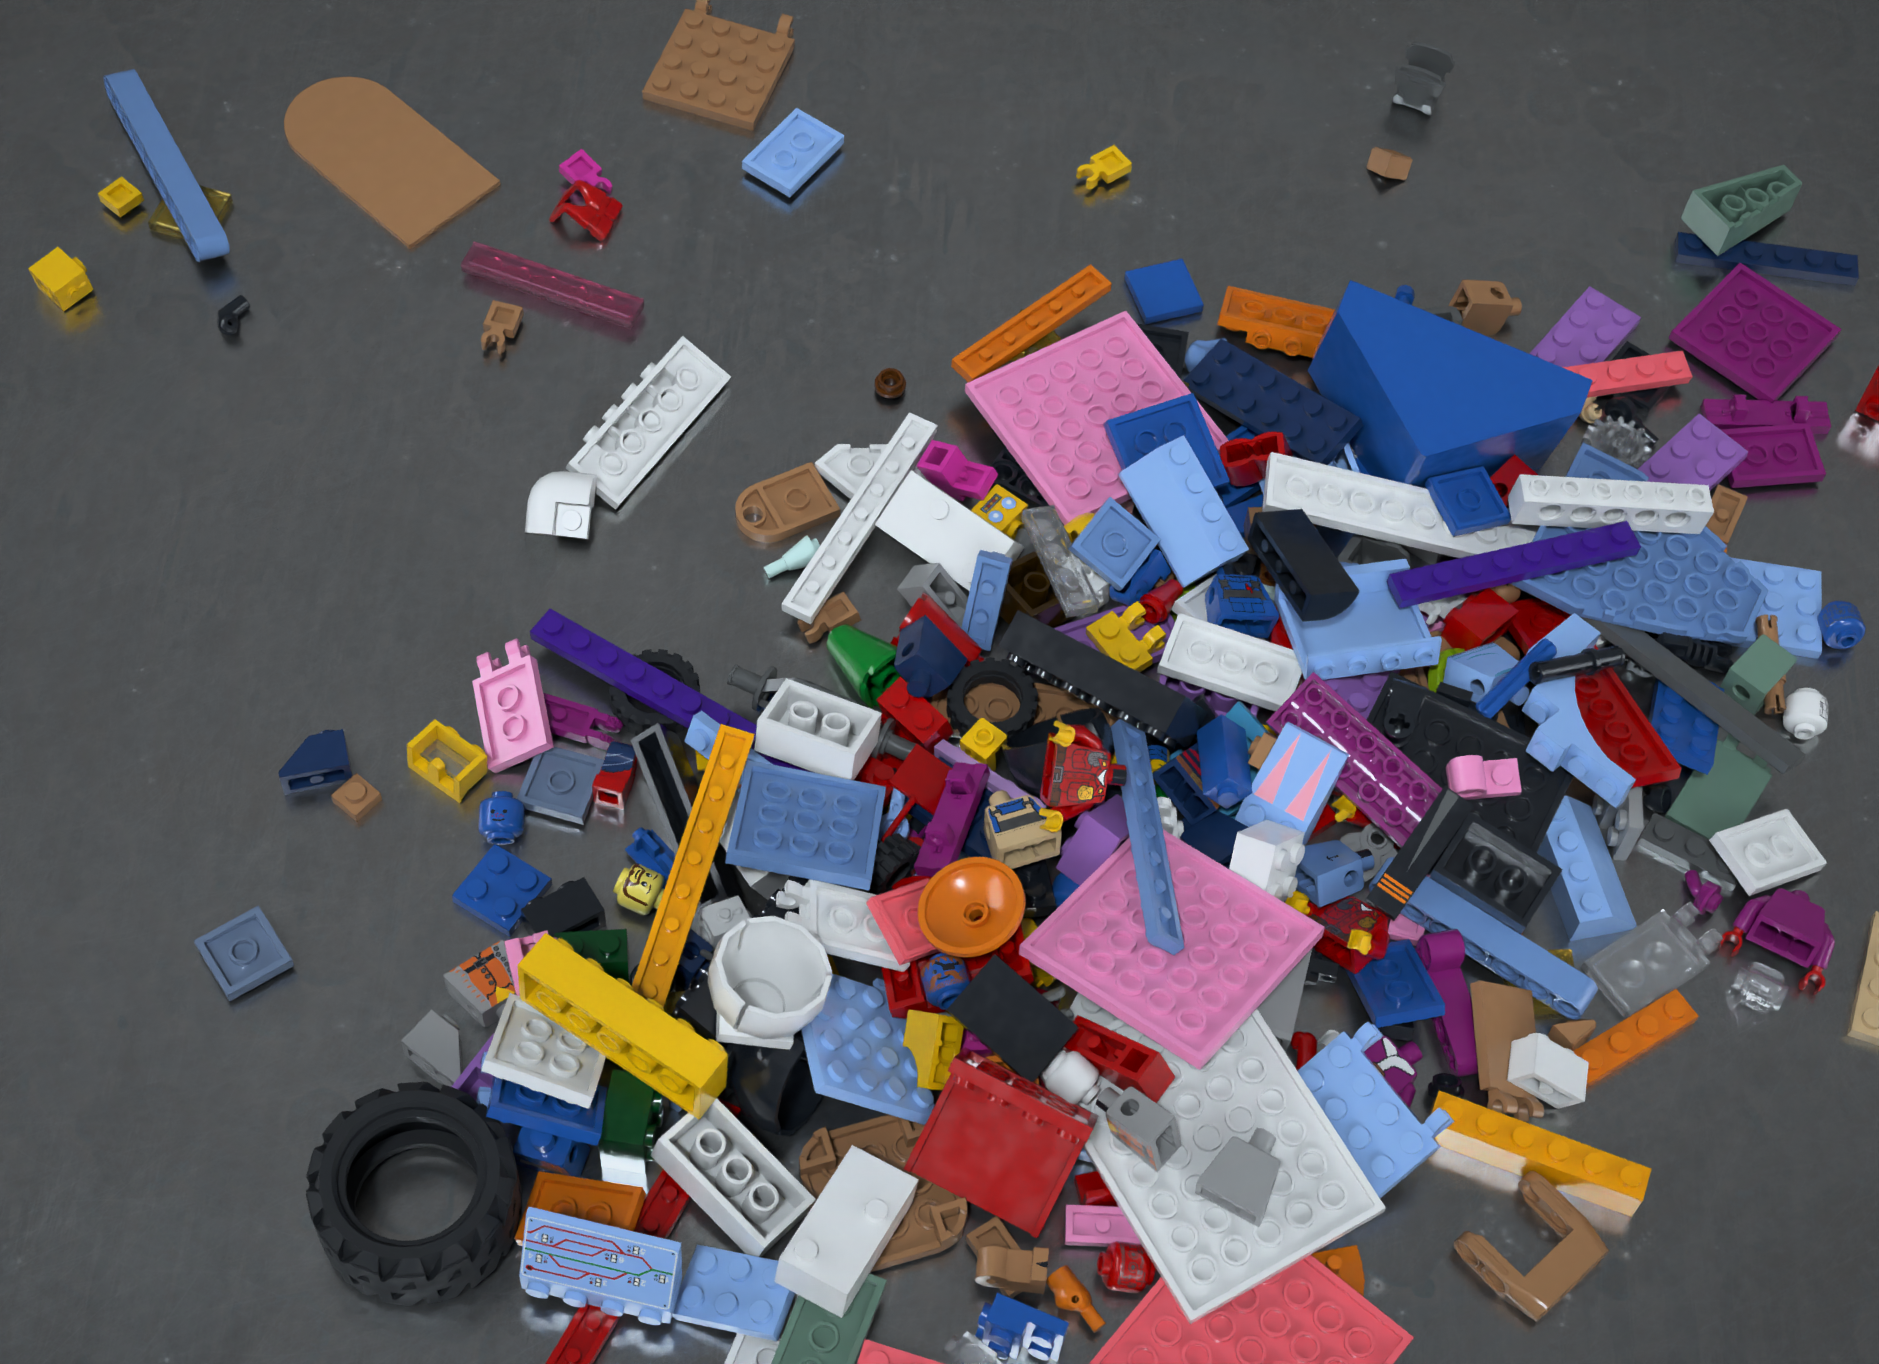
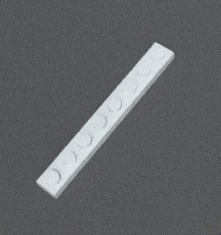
(858, 518)

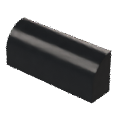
(1302, 564)

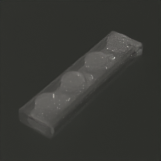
(1059, 563)

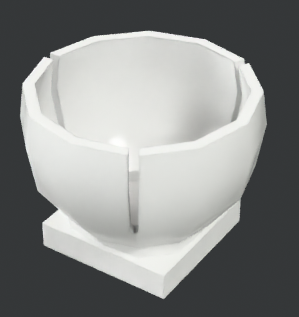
(767, 982)

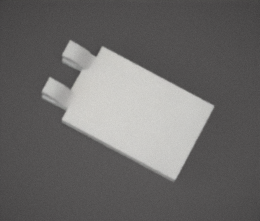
(838, 921)

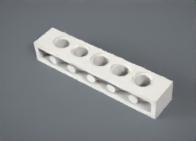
(1607, 502)

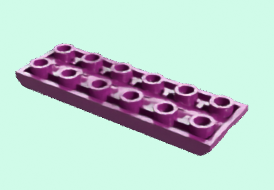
(1376, 774)

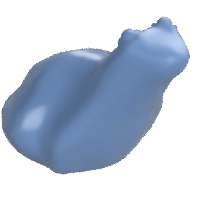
(1197, 351)

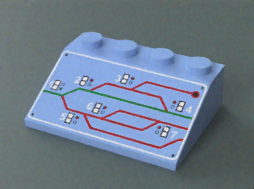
(600, 1266)

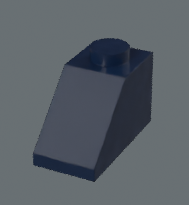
(317, 763)

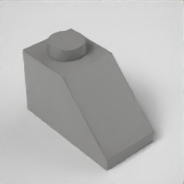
(938, 585)
(436, 1047)

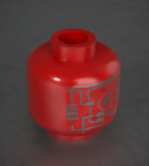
(1125, 1267)

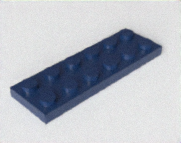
(1272, 403)

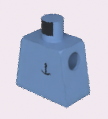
(1332, 871)

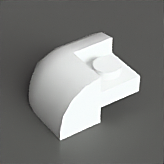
(561, 505)

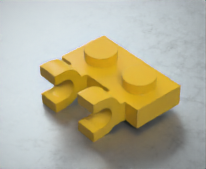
(1114, 637)

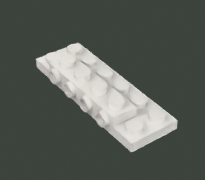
(648, 420)

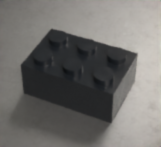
(1495, 873)

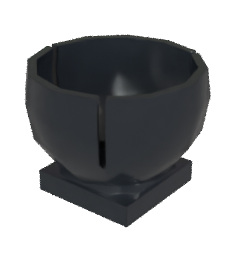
(1027, 749)
(772, 1085)

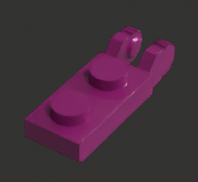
(578, 720)

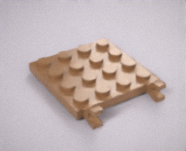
(720, 67)

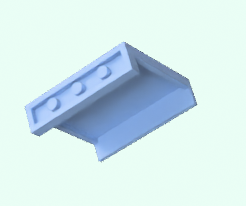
(1366, 636)

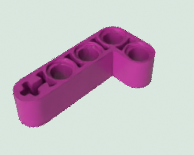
(1442, 957)

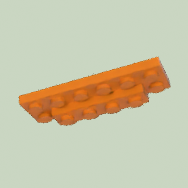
(1274, 321)

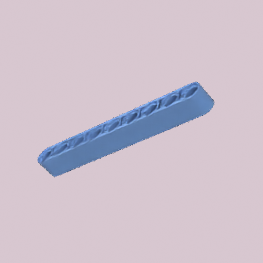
(166, 165)

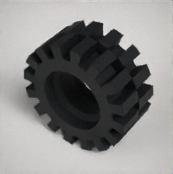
(892, 863)

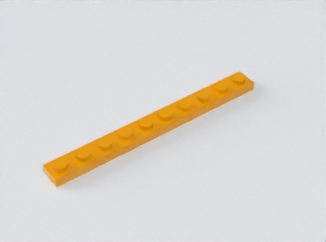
(692, 864)

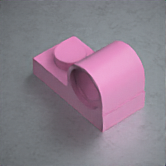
(1480, 779)

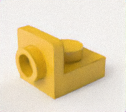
(983, 742)

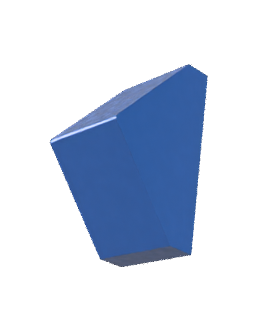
(1438, 392)

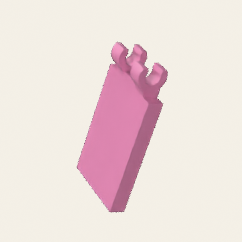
(511, 708)

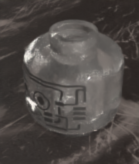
(1760, 987)

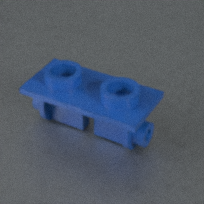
(651, 852)

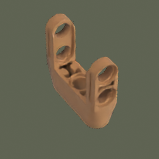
(1557, 1271)

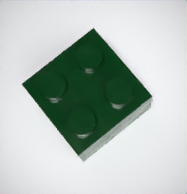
(629, 1123)

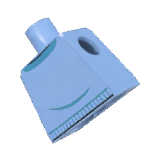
(1481, 670)

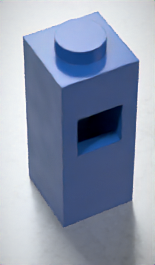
(1224, 761)

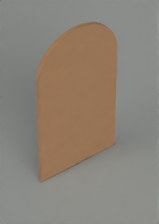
(384, 156)

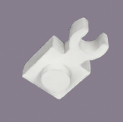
(1441, 607)

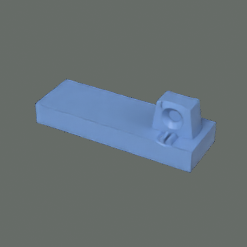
(986, 597)

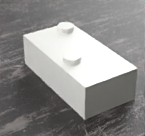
(942, 529)
(733, 1178)
(846, 1231)

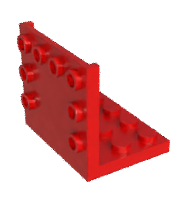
(1000, 1141)

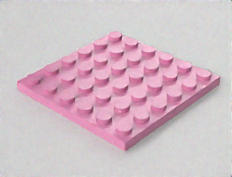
(1055, 407)
(1188, 1002)

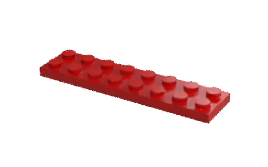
(1604, 704)

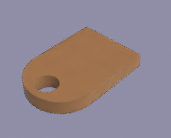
(786, 504)

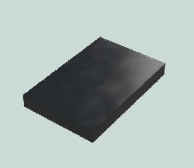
(1012, 1019)

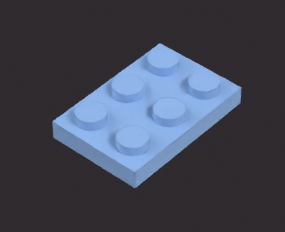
(793, 152)
(733, 1293)

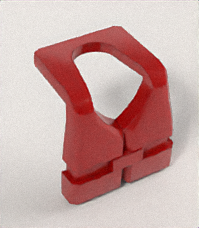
(597, 213)

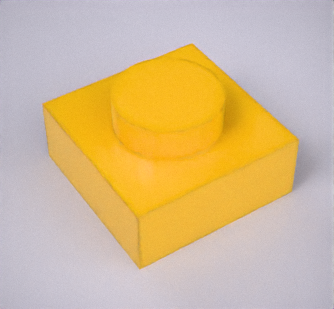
(120, 196)

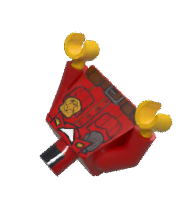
(1075, 774)
(1352, 930)

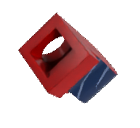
(615, 775)

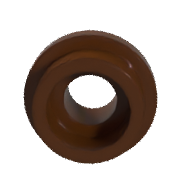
(890, 377)

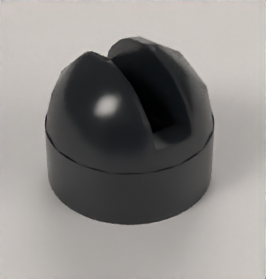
(1658, 798)

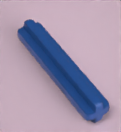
(1514, 679)

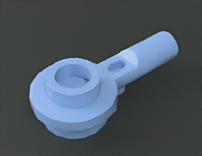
(896, 806)

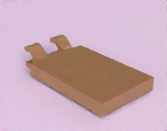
(1499, 1018)

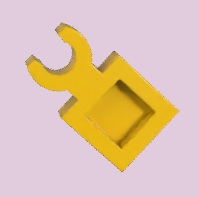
(1105, 165)

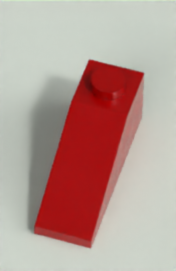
(1121, 1059)

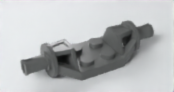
(767, 684)

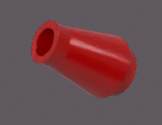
(1160, 601)

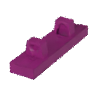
(1757, 413)
(952, 817)

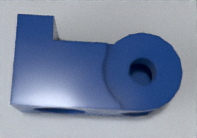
(1143, 580)

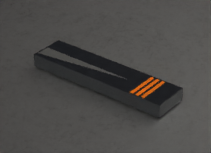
(1419, 853)

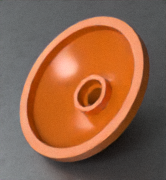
(960, 895)

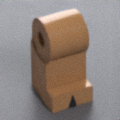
(1012, 1268)

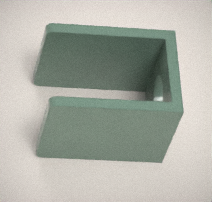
(1757, 673)

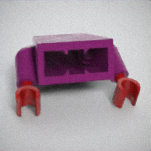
(1788, 927)

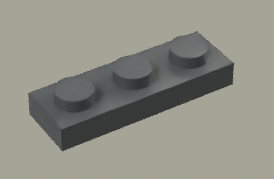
(1686, 850)

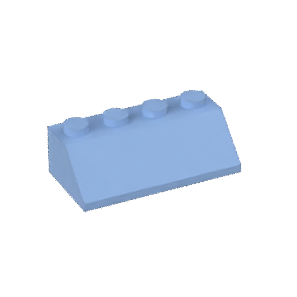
(1183, 511)
(1588, 886)

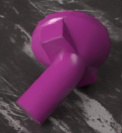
(1706, 896)

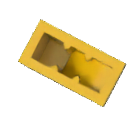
(934, 1044)

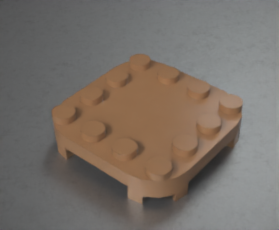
(935, 1216)

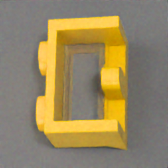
(446, 760)

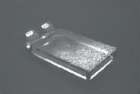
(1651, 960)

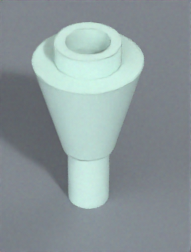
(794, 558)

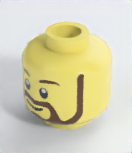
(639, 889)

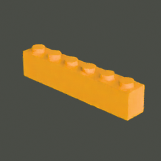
(1527, 1148)

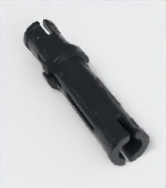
(1587, 662)

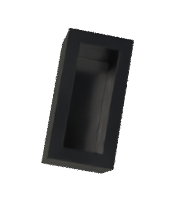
(565, 910)

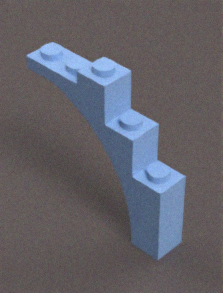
(1562, 733)

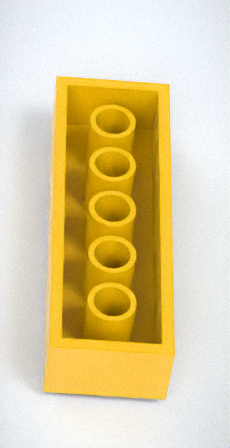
(623, 1025)

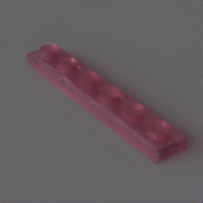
(552, 285)

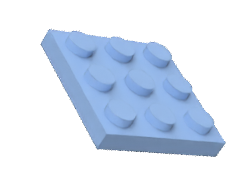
(1796, 601)

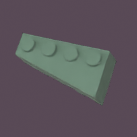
(1740, 207)

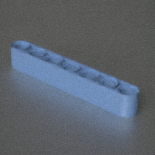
(1499, 947)

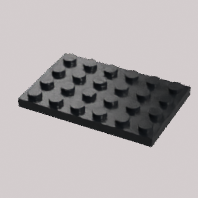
(1453, 731)

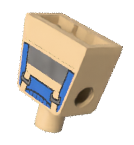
(1014, 831)

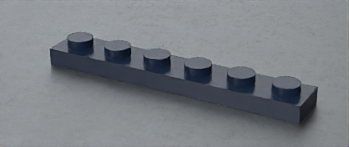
(1771, 260)

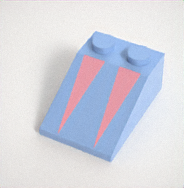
(1294, 782)

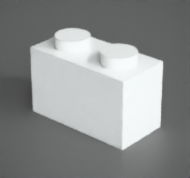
(1548, 1070)

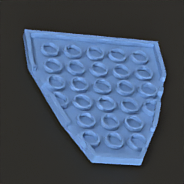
(1671, 585)

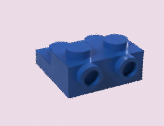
(1013, 1325)

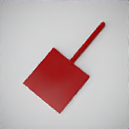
(921, 780)

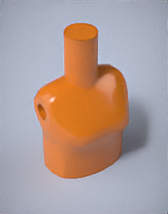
(1074, 1296)

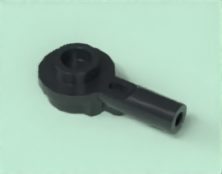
(1626, 408)

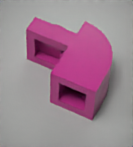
(954, 474)

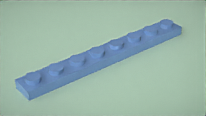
(1147, 839)

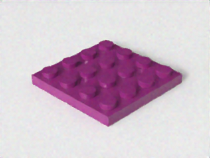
(1754, 334)

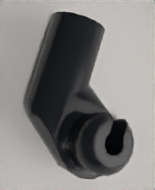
(228, 315)

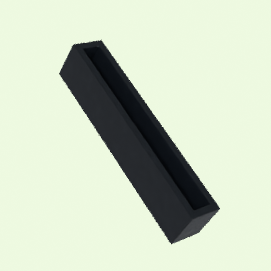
(674, 794)

